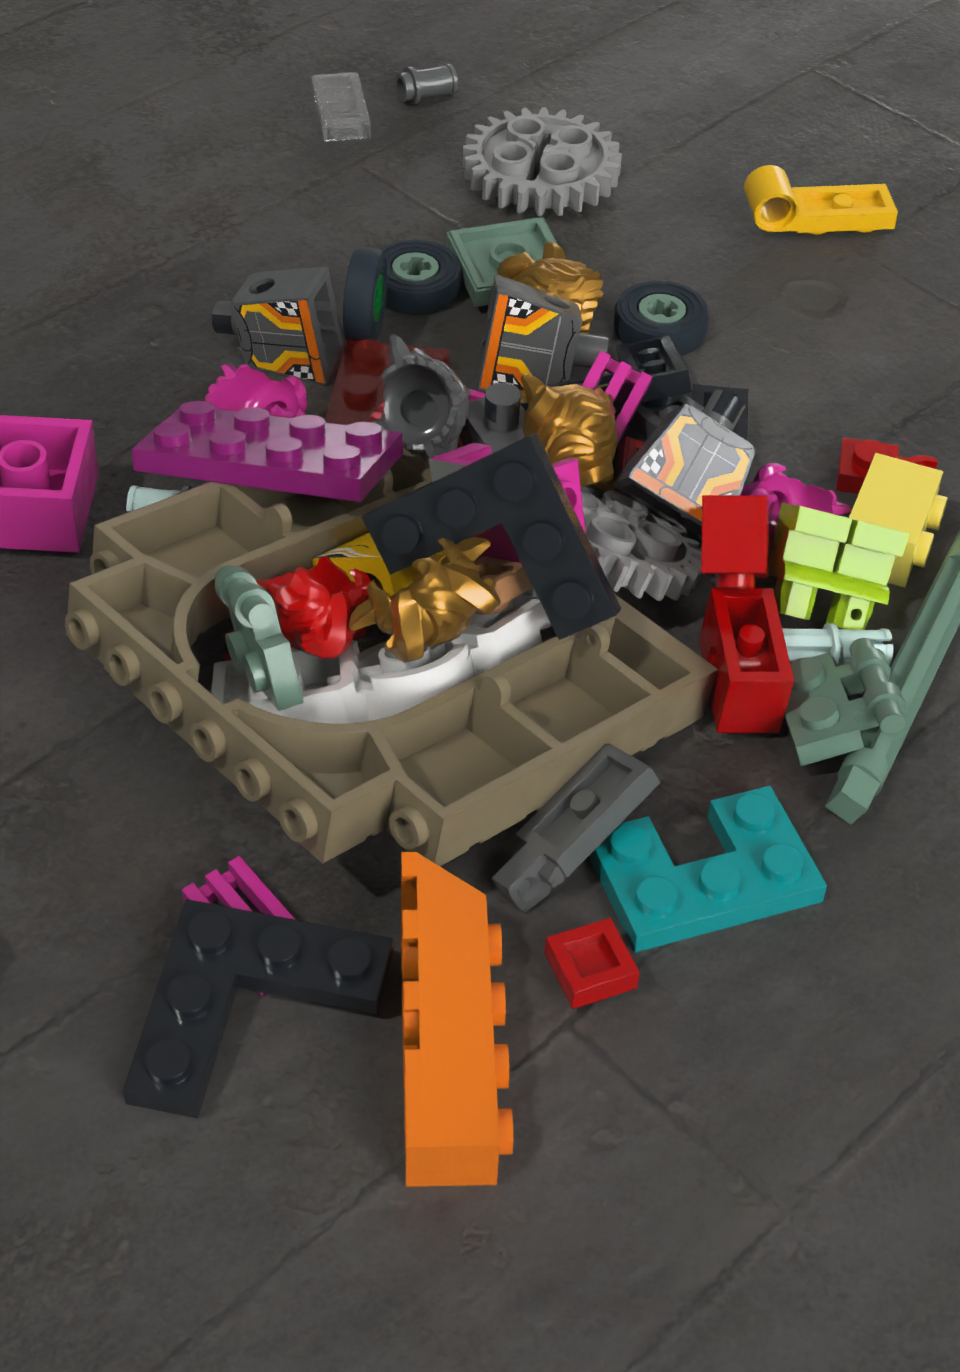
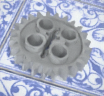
(570, 170)
(639, 546)

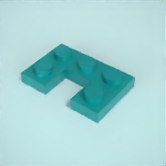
(756, 878)

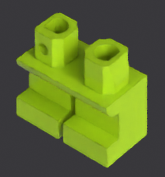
(836, 555)

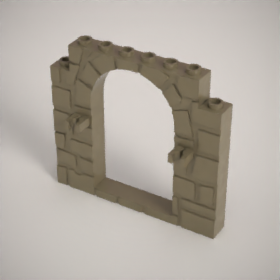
(426, 775)

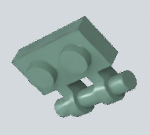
(257, 638)
(819, 711)

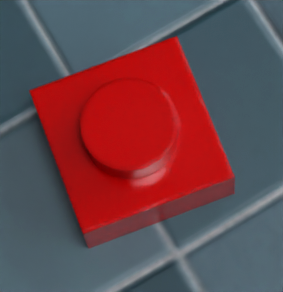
(591, 963)

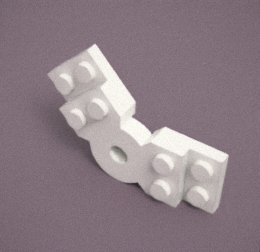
(379, 684)

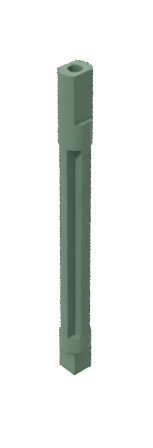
(913, 672)

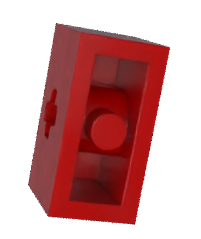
(735, 539)
(749, 650)

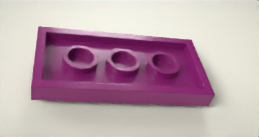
(269, 451)

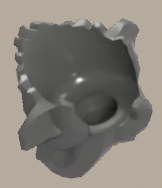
(423, 401)

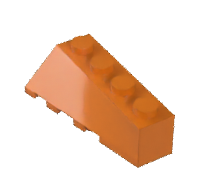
(448, 1031)

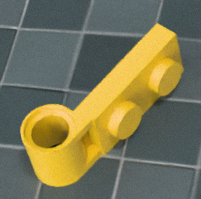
(818, 208)

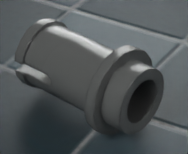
(425, 83)

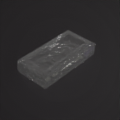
(341, 106)

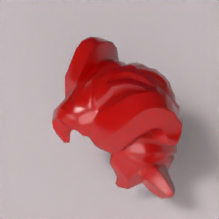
(317, 607)

